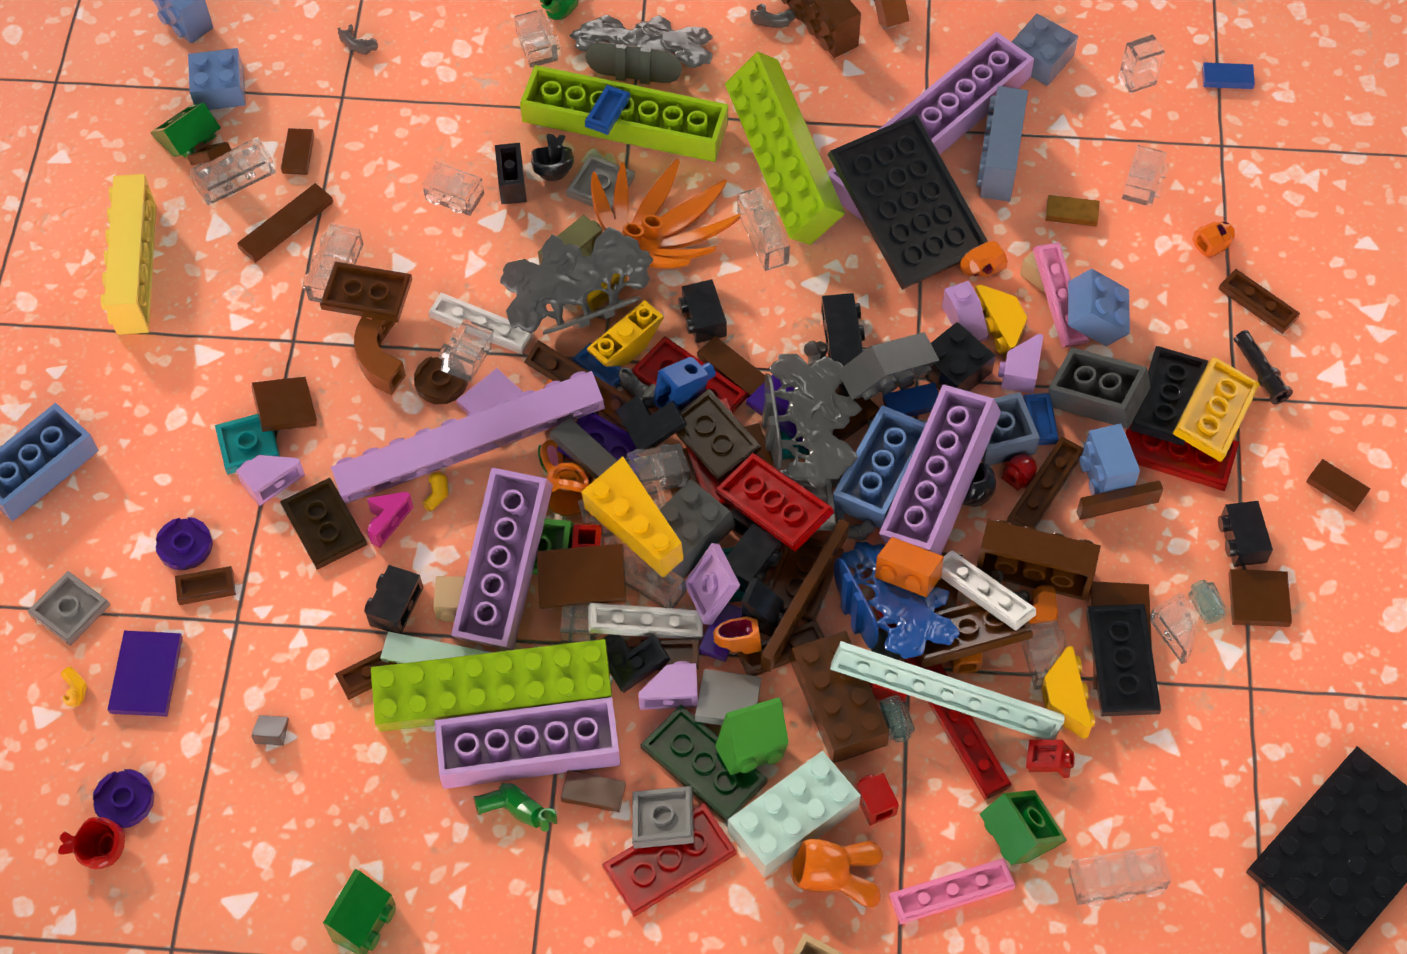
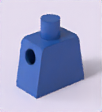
(682, 382)

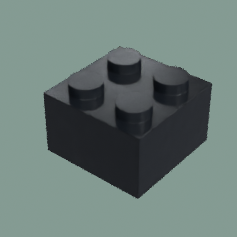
(962, 359)

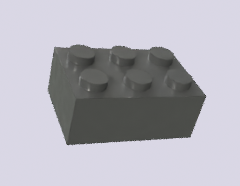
(888, 366)
(1099, 387)
(697, 523)

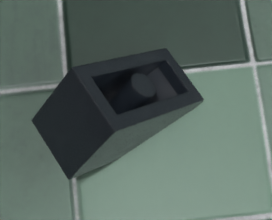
(763, 605)

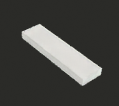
(454, 311)
(986, 591)
(644, 621)

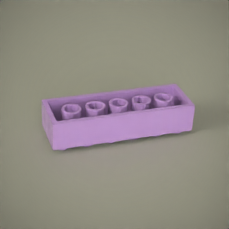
(941, 469)
(502, 559)
(527, 743)

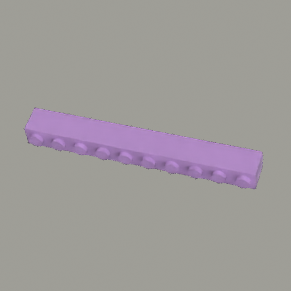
(467, 437)

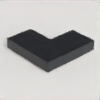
(647, 429)
(632, 666)

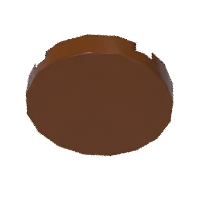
(436, 385)

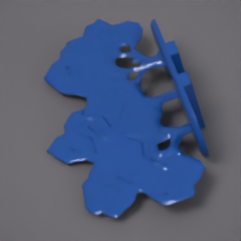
(906, 609)

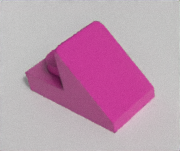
(389, 513)

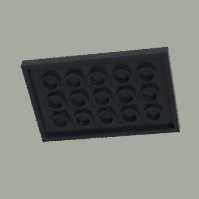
(908, 200)
(1341, 852)

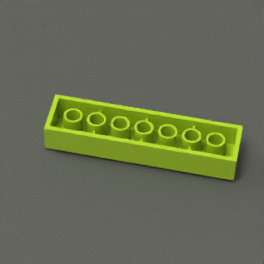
(649, 119)
(784, 149)
(488, 683)

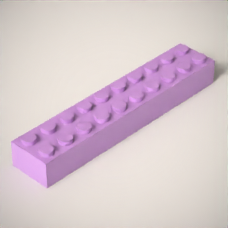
(959, 97)

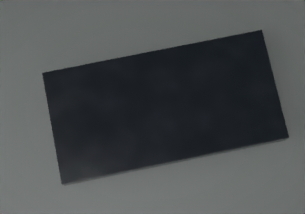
(1172, 383)
(1123, 660)

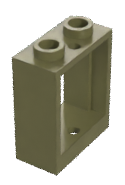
(580, 233)

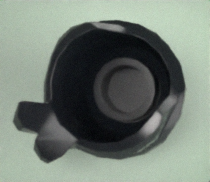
(554, 161)
(982, 486)

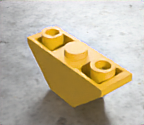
(1003, 317)
(627, 337)
(1067, 694)

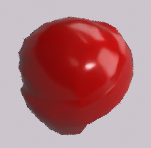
(96, 843)

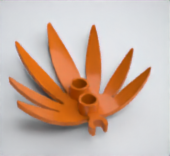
(653, 231)

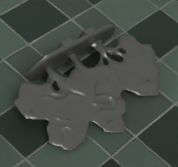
(641, 51)
(570, 277)
(815, 412)

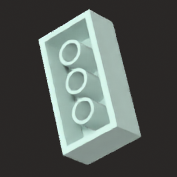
(793, 811)

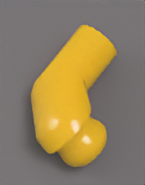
(439, 493)
(77, 688)

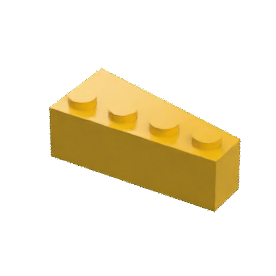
(632, 516)

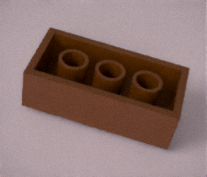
(831, 22)
(1039, 558)
(838, 702)

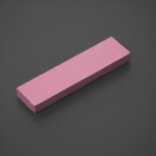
(1055, 282)
(952, 891)

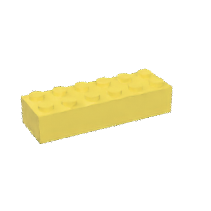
(129, 254)

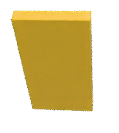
(1216, 409)

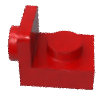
(1050, 757)

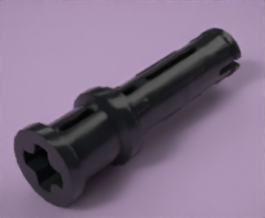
(1268, 376)

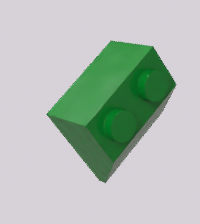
(186, 130)
(1022, 826)
(359, 914)

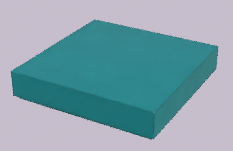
(243, 441)

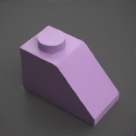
(964, 307)
(1021, 366)
(269, 475)
(671, 687)

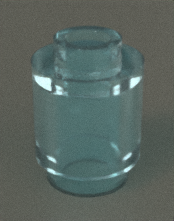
(1208, 601)
(897, 718)

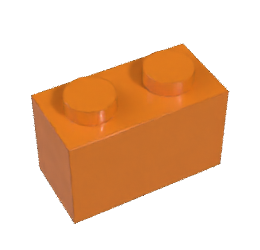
(909, 567)

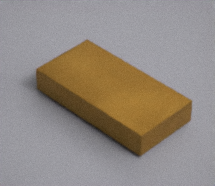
(1072, 210)

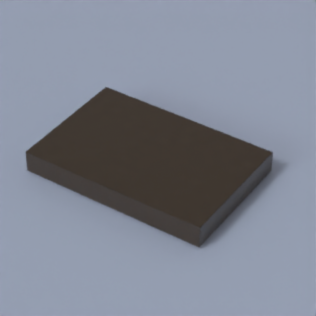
(716, 436)
(323, 523)

